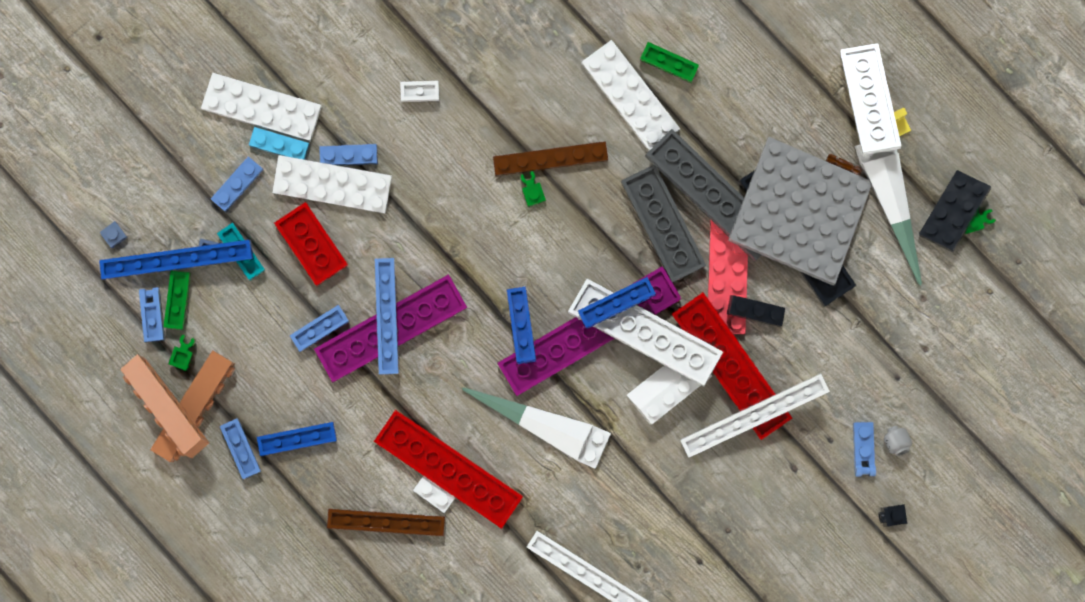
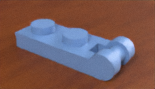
(151, 315)
(864, 448)

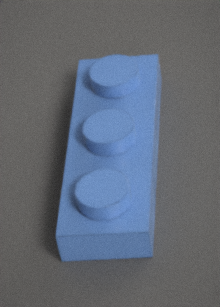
(349, 154)
(237, 184)
(319, 328)
(240, 448)

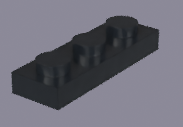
(756, 310)

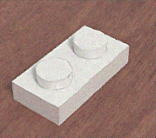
(419, 91)
(434, 494)

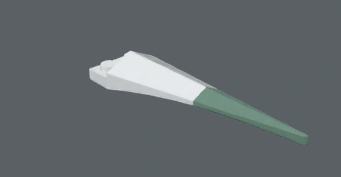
(887, 181)
(570, 436)

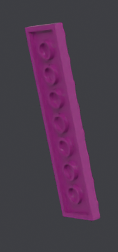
(414, 316)

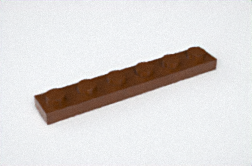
(550, 158)
(386, 522)

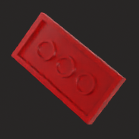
(311, 244)

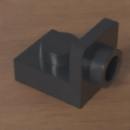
(893, 515)

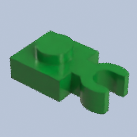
(533, 192)
(977, 222)
(181, 356)

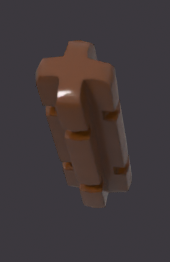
(844, 164)

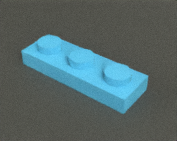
(278, 144)

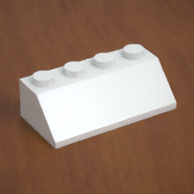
(661, 393)

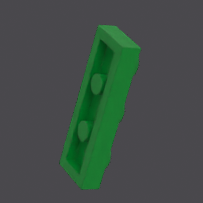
(669, 62)
(177, 300)

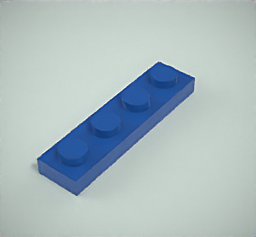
(616, 303)
(521, 325)
(296, 439)

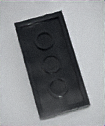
(955, 211)

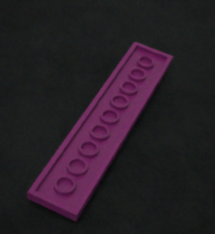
(573, 341)

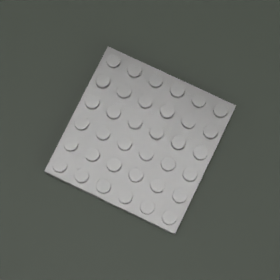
(800, 211)

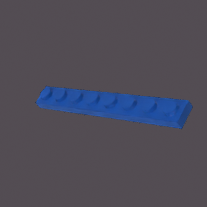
(176, 259)

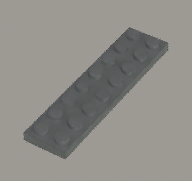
(698, 182)

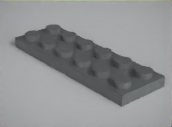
(663, 223)

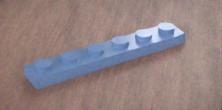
(386, 316)

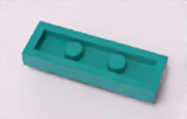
(250, 267)

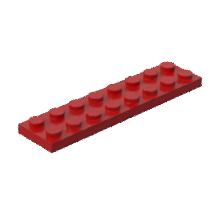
(735, 368)
(448, 469)

